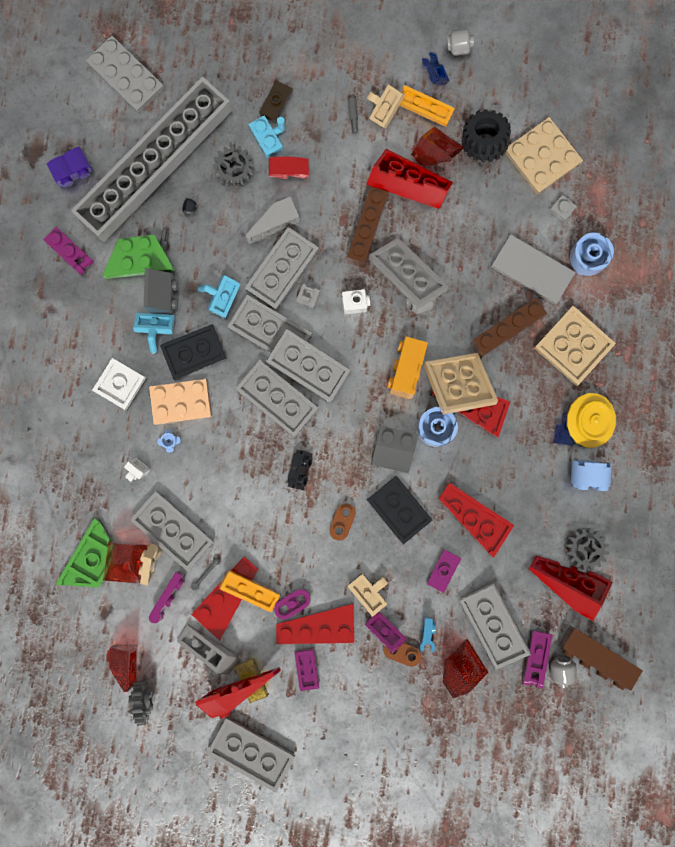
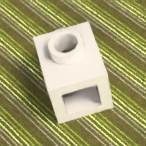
(355, 301)

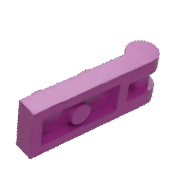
(68, 250)
(167, 597)
(538, 660)

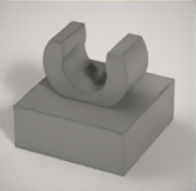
(308, 296)

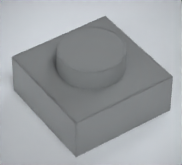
(563, 208)

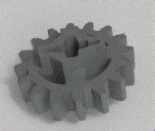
(229, 158)
(586, 556)
(140, 703)

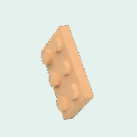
(180, 401)

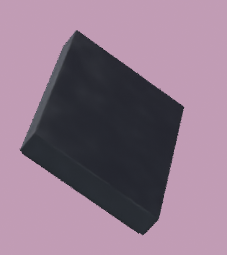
(193, 352)
(399, 510)

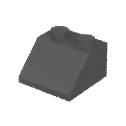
(159, 292)
(394, 449)

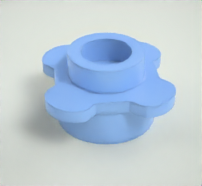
(164, 438)

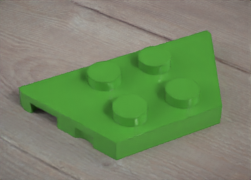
(134, 255)
(88, 560)

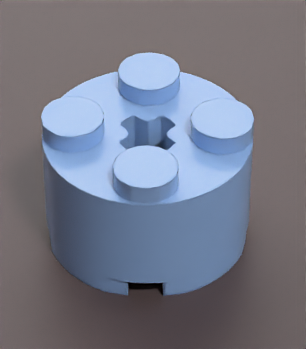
(589, 245)
(427, 432)
(592, 474)

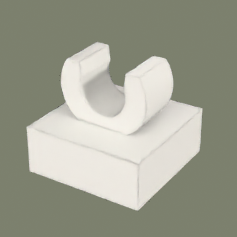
(136, 469)

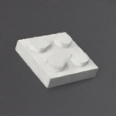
(119, 384)

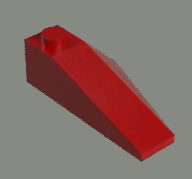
(580, 590)
(227, 697)

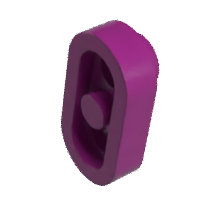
(292, 603)

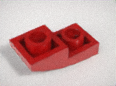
(288, 166)

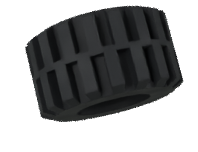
(486, 123)

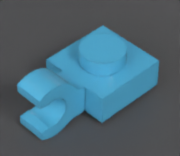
(428, 629)

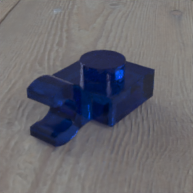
(436, 71)
(562, 434)

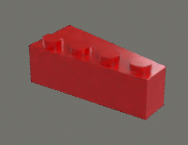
(408, 180)

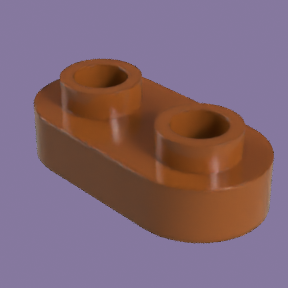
(342, 521)
(402, 653)

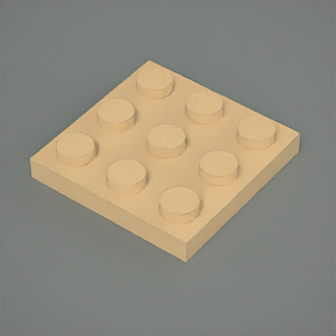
(543, 155)
(574, 345)
(460, 383)

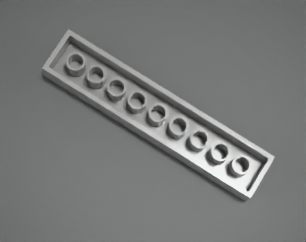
(152, 159)

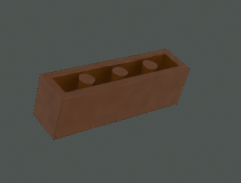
(367, 227)
(508, 328)
(601, 658)

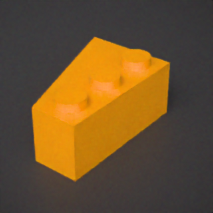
(407, 367)

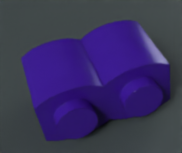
(70, 167)

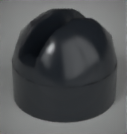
(189, 206)

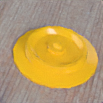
(591, 420)

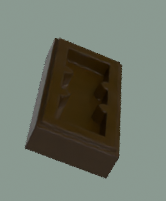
(276, 101)

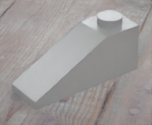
(276, 218)
(207, 650)

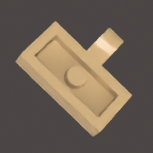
(385, 105)
(149, 560)
(368, 593)

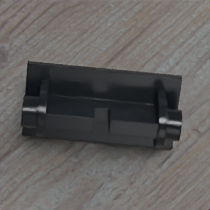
(303, 461)

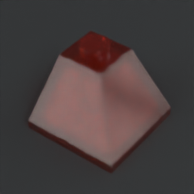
(435, 148)
(123, 562)
(123, 664)
(463, 670)

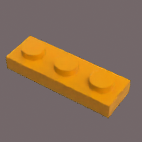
(426, 106)
(249, 591)

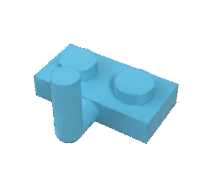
(267, 136)
(222, 295)
(153, 324)

